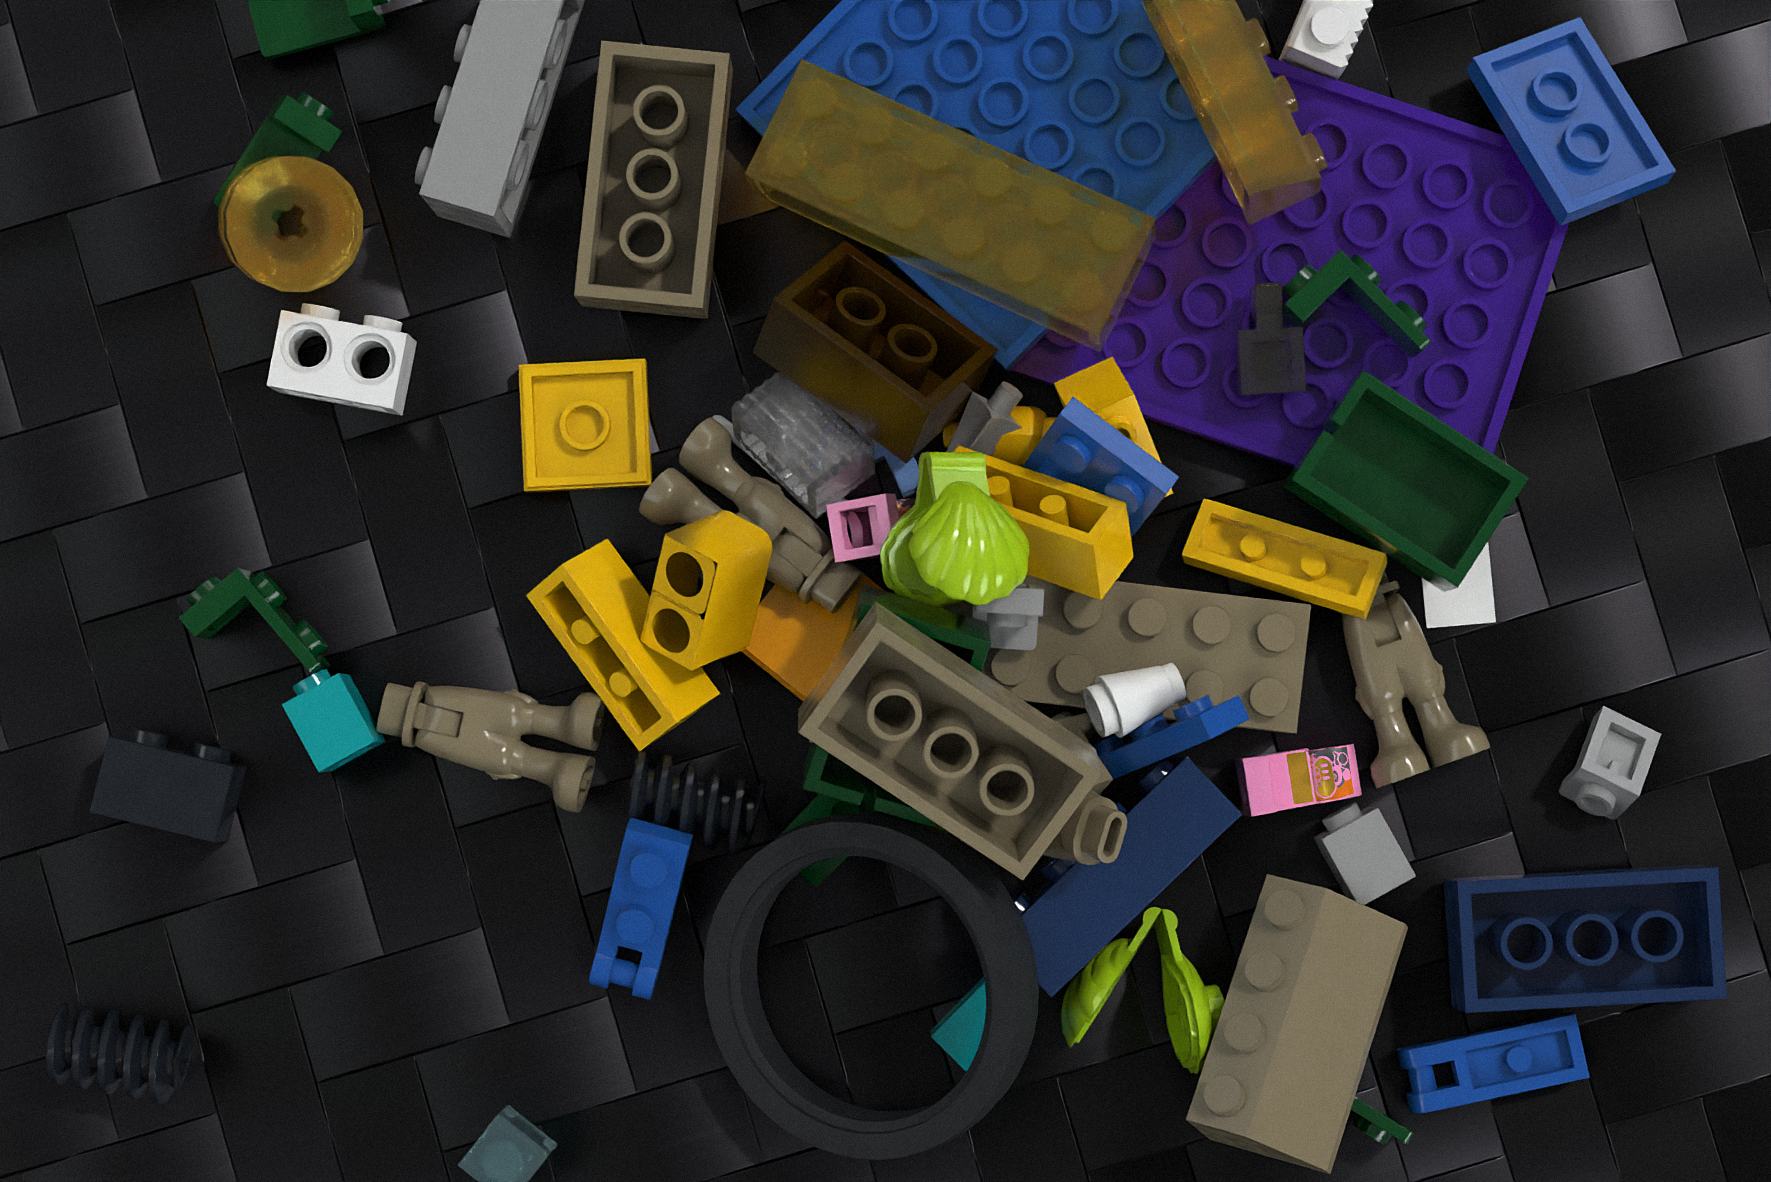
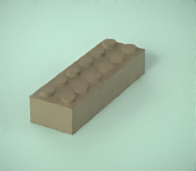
(1214, 640)

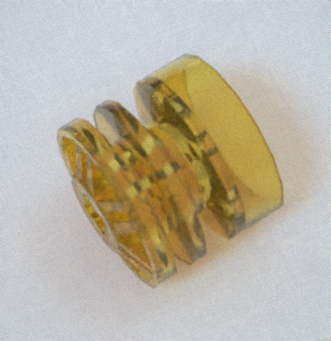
(326, 211)

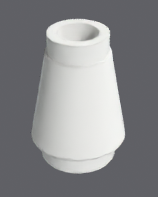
(1132, 697)

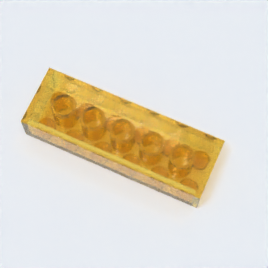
(951, 205)

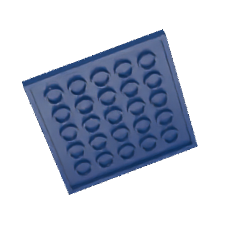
(1042, 79)

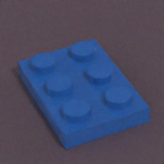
(1570, 121)
(1100, 458)

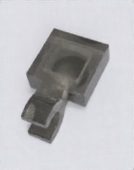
(1269, 355)

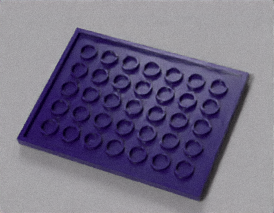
(1407, 190)

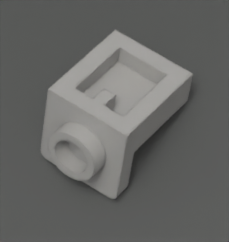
(1014, 618)
(1611, 765)

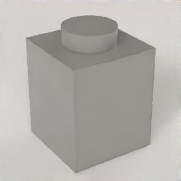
(1362, 853)

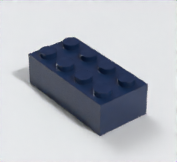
(1088, 905)
(1585, 938)

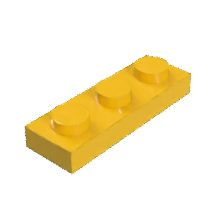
(1284, 558)

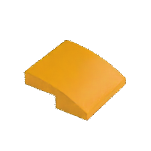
(799, 639)

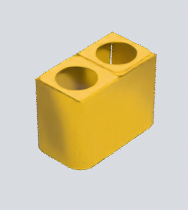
(673, 611)

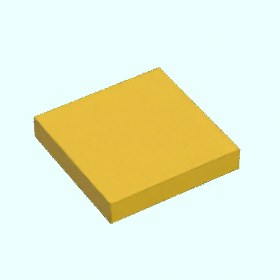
(585, 425)

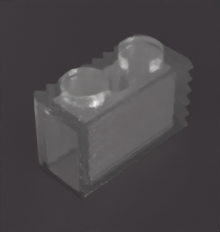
(803, 443)

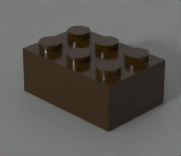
(874, 350)

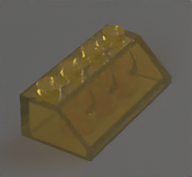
(1239, 103)

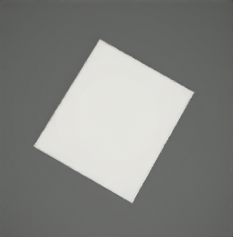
(1466, 604)

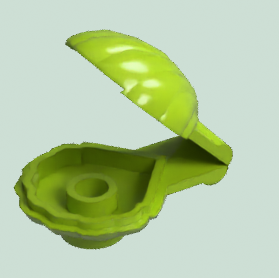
(954, 537)
(1189, 1006)

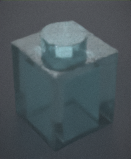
(508, 1150)

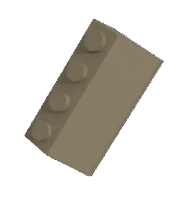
(1297, 1024)

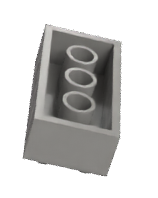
(496, 110)

